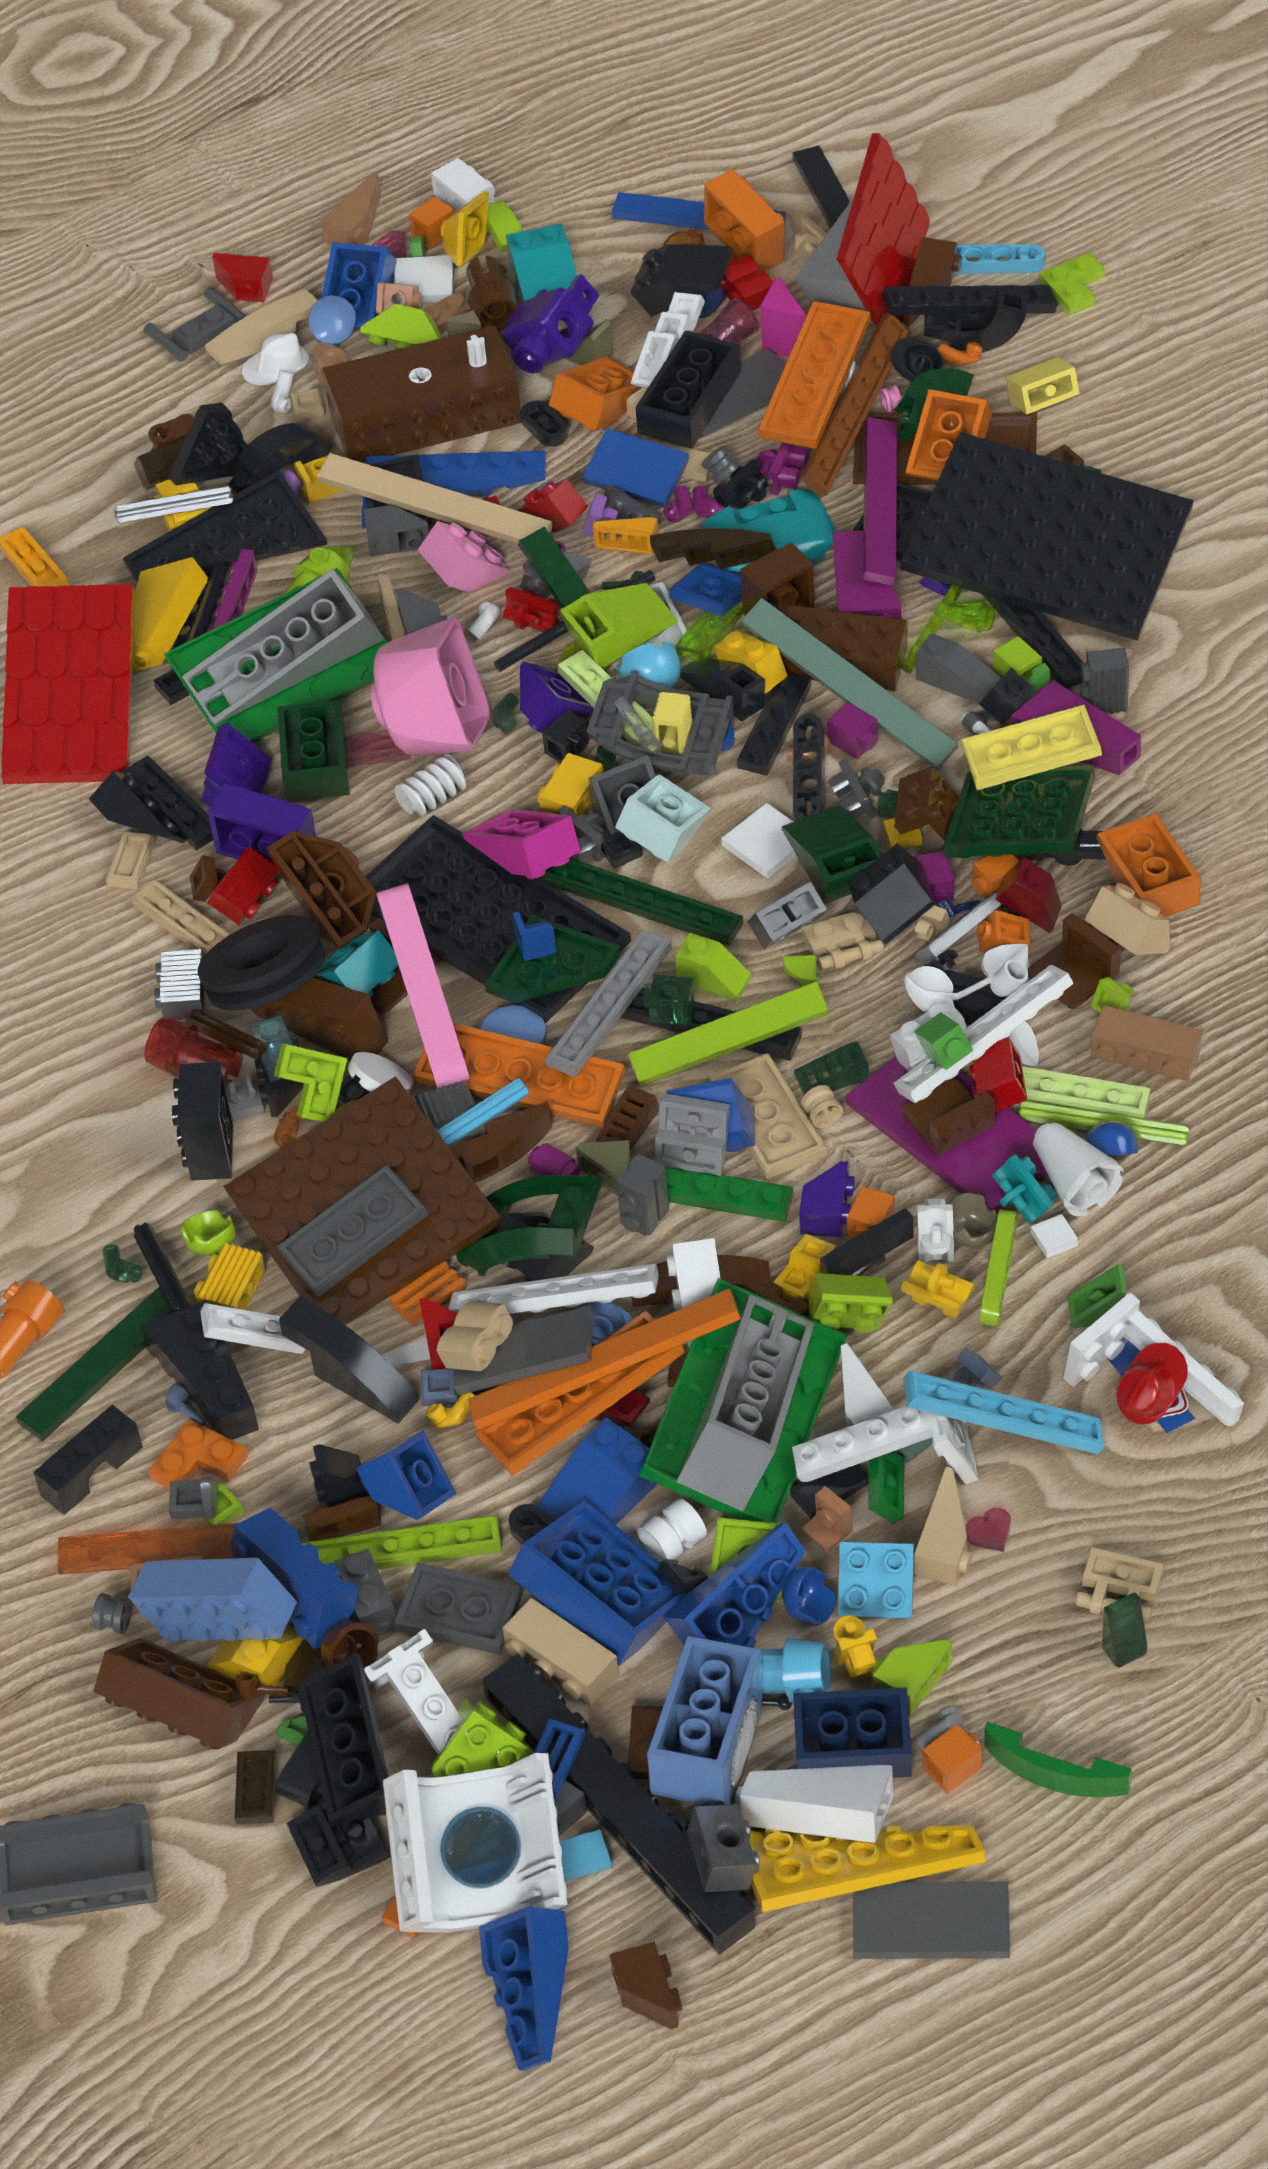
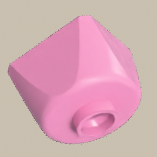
(430, 691)

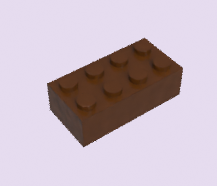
(866, 641)

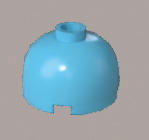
(652, 663)

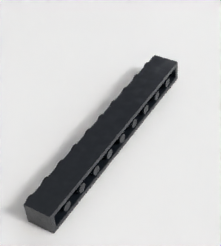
(622, 1806)

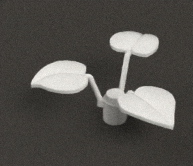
(1005, 972)

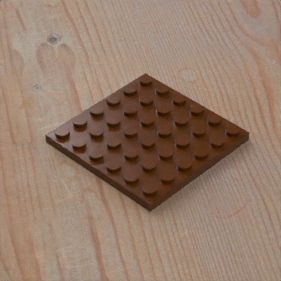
(336, 1158)

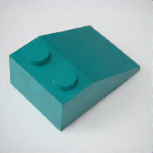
(540, 260)

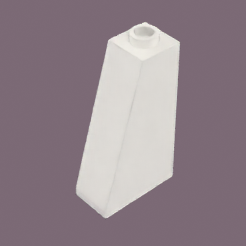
(819, 1800)

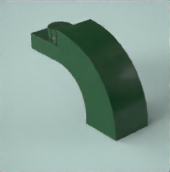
(914, 398)

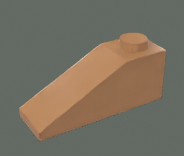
(354, 216)

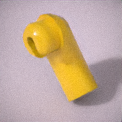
(451, 1416)

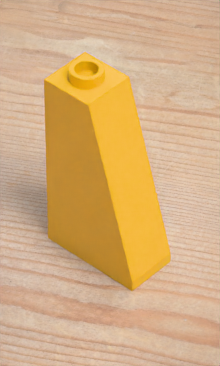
(161, 608)

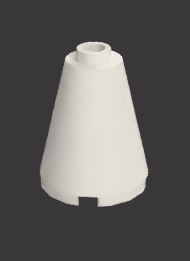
(1076, 1168)

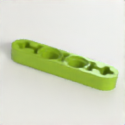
(998, 1268)

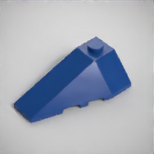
(740, 1594)
(528, 1965)

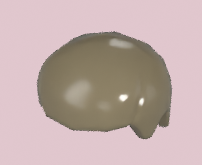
(972, 1220)

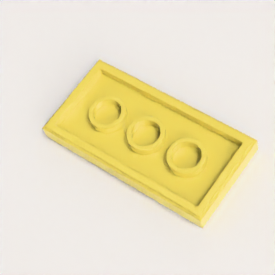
(1031, 747)

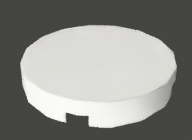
(377, 1070)

